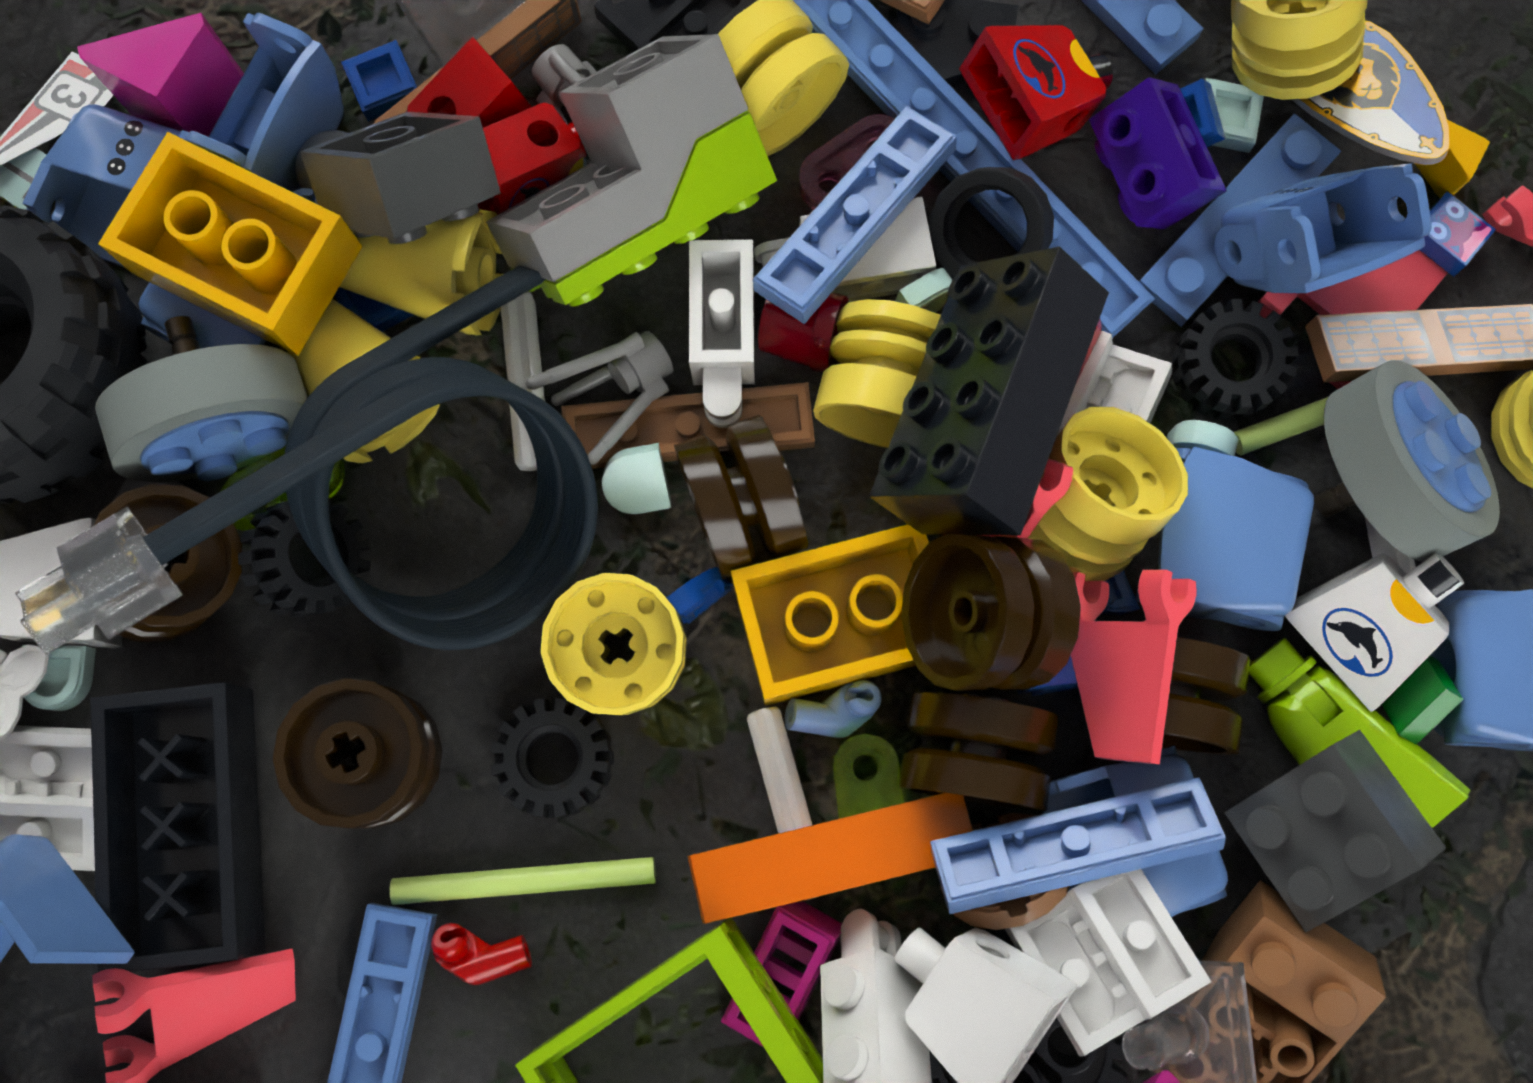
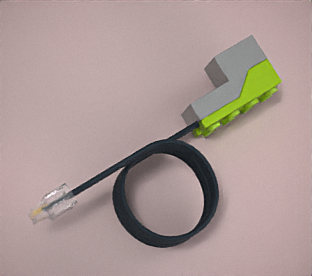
(665, 158)

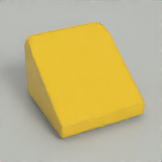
(1459, 164)

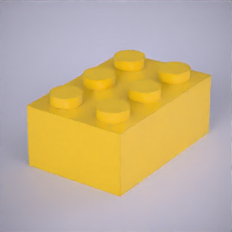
(232, 243)
(828, 613)

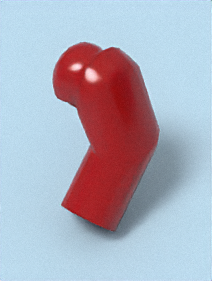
(475, 959)

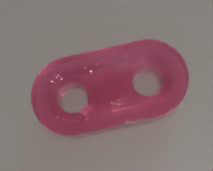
(839, 156)

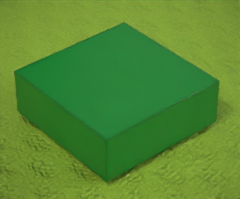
(1422, 701)

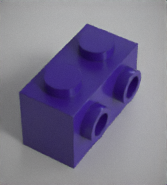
(1156, 155)

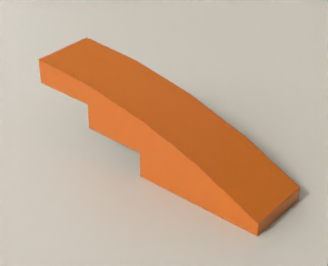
(824, 857)

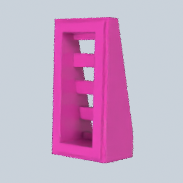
(811, 925)

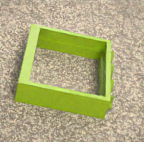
(742, 977)

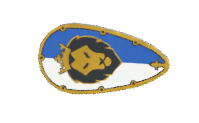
(1386, 104)

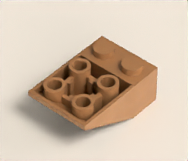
(1301, 986)

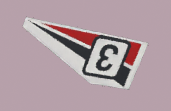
(53, 108)

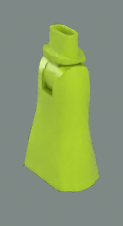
(1320, 709)

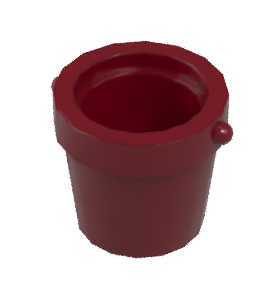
(800, 342)

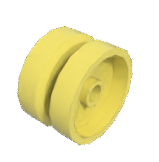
(782, 69)

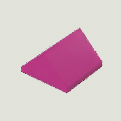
(168, 72)

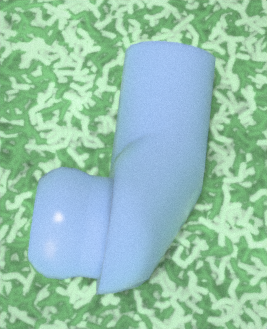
(836, 715)

